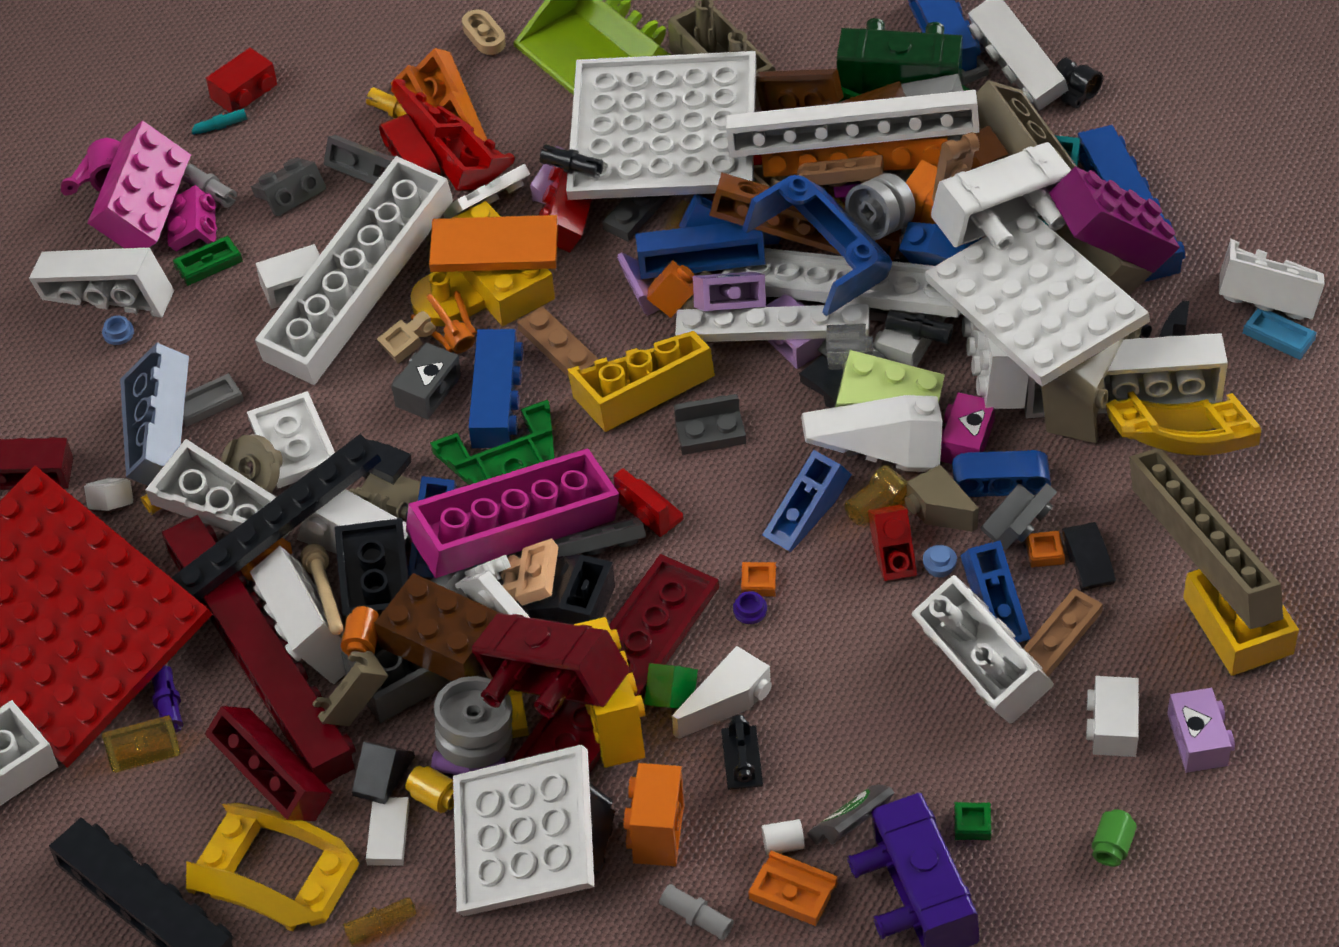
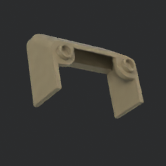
(1079, 394)

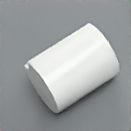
(783, 836)

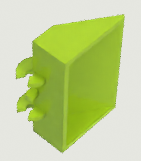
(586, 30)

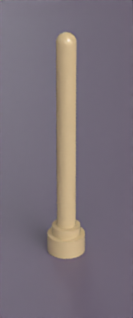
(315, 561)

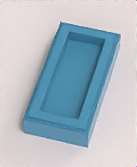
(1279, 333)

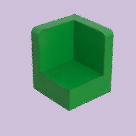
(669, 685)

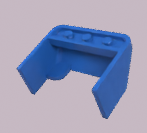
(858, 248)

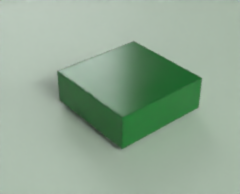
(972, 821)

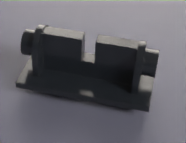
(741, 754)

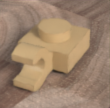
(404, 338)

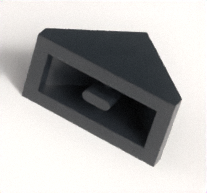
(380, 771)

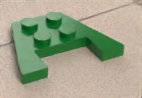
(505, 458)

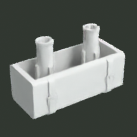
(995, 194)
(982, 649)

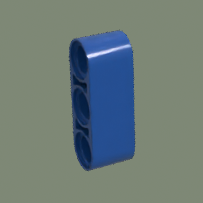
(1000, 472)

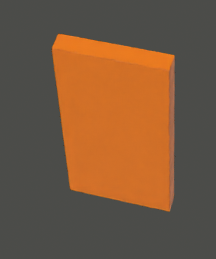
(493, 243)

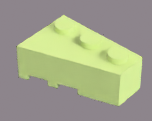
(875, 378)

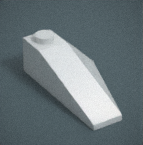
(889, 429)

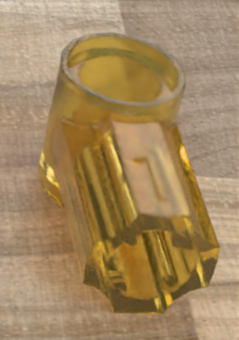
(884, 490)

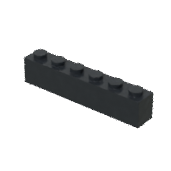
(134, 890)

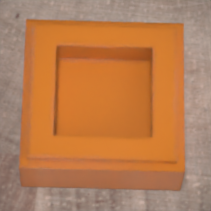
(1045, 549)
(759, 578)

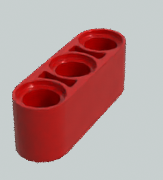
(406, 142)

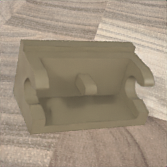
(353, 690)

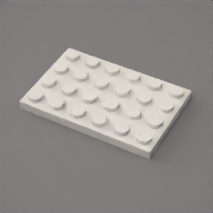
(1037, 299)

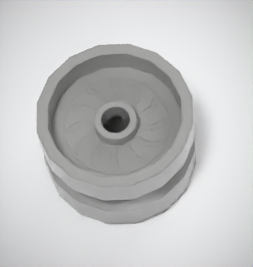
(467, 727)

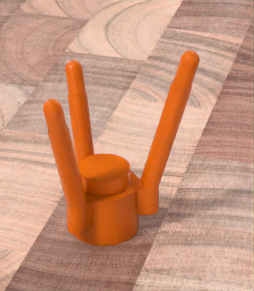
(457, 336)

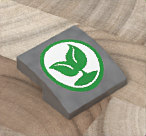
(851, 814)

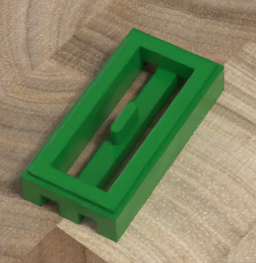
(208, 262)

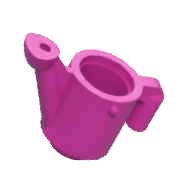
(93, 166)

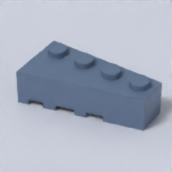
(153, 411)

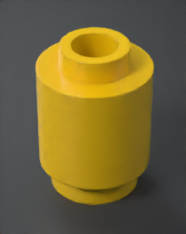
(431, 788)

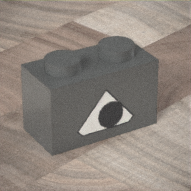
(426, 380)

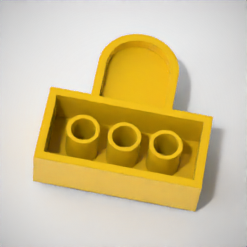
(502, 292)

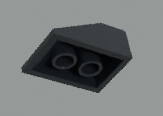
(370, 564)

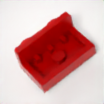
(646, 503)

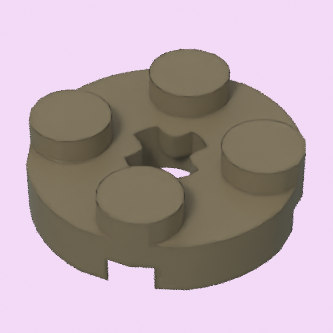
(258, 451)

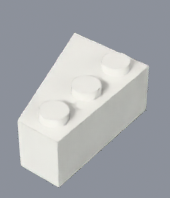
(1269, 283)
(341, 510)

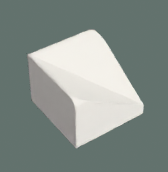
(108, 494)

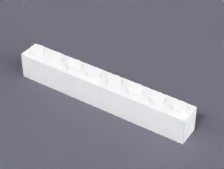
(852, 123)

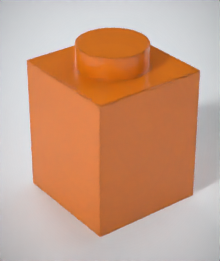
(671, 288)

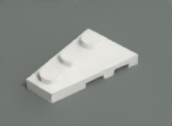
(510, 181)

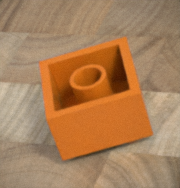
(655, 814)

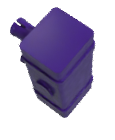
(923, 874)

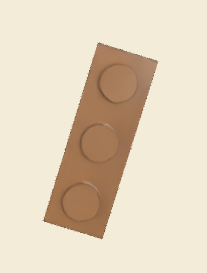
(555, 341)
(1063, 630)

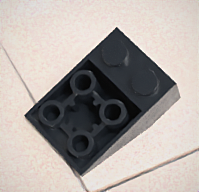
(578, 593)

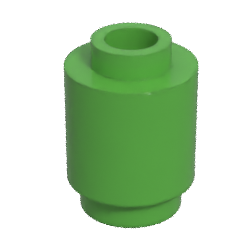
(1113, 837)

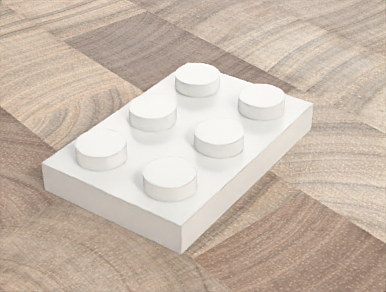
(296, 432)

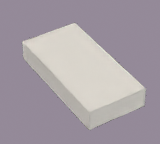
(388, 832)

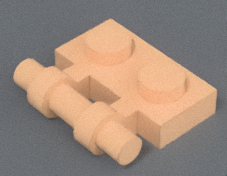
(532, 574)

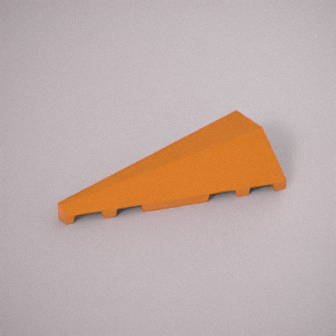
(443, 86)

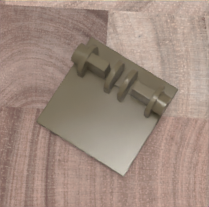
(389, 497)

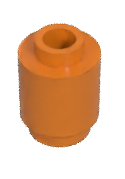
(360, 631)

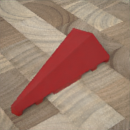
(461, 154)

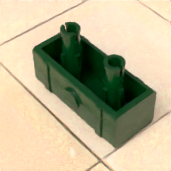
(882, 57)

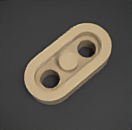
(483, 32)

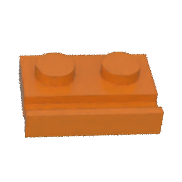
(793, 888)

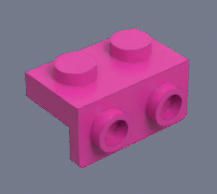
(191, 218)

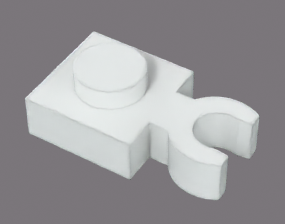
(493, 566)

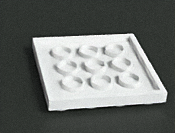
(523, 831)

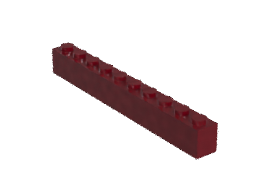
(265, 659)

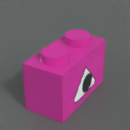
(966, 426)

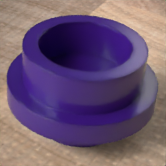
(750, 608)

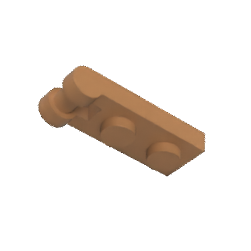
(956, 157)
(839, 172)

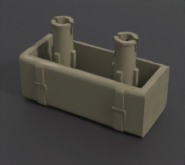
(708, 31)

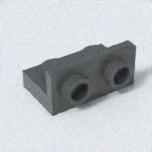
(709, 424)

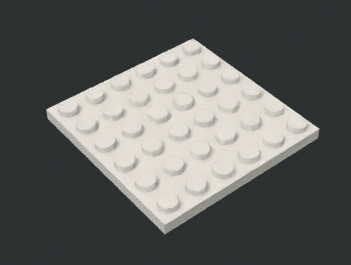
(659, 123)

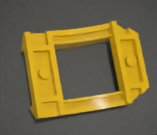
(1184, 425)
(229, 844)

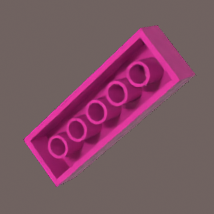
(511, 512)

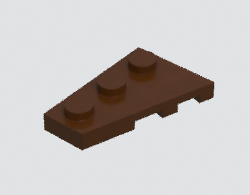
(798, 88)

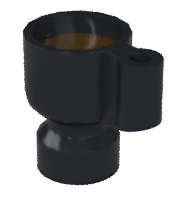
(1083, 82)

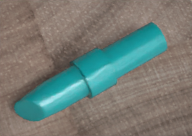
(219, 122)

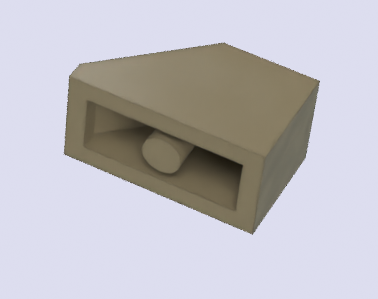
(941, 501)

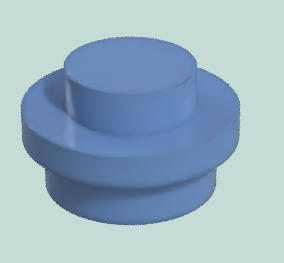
(117, 330)
(939, 560)

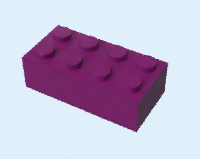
(1114, 219)

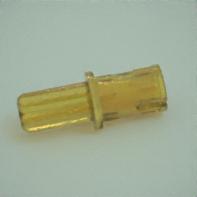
(378, 920)

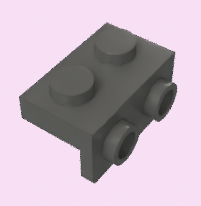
(290, 185)
(1016, 513)

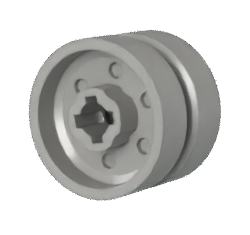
(881, 205)

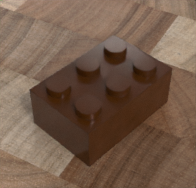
(434, 628)

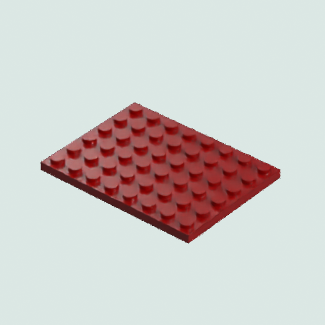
(79, 615)

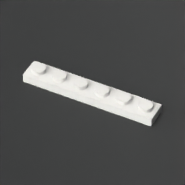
(767, 322)

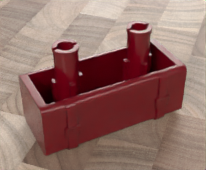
(548, 661)

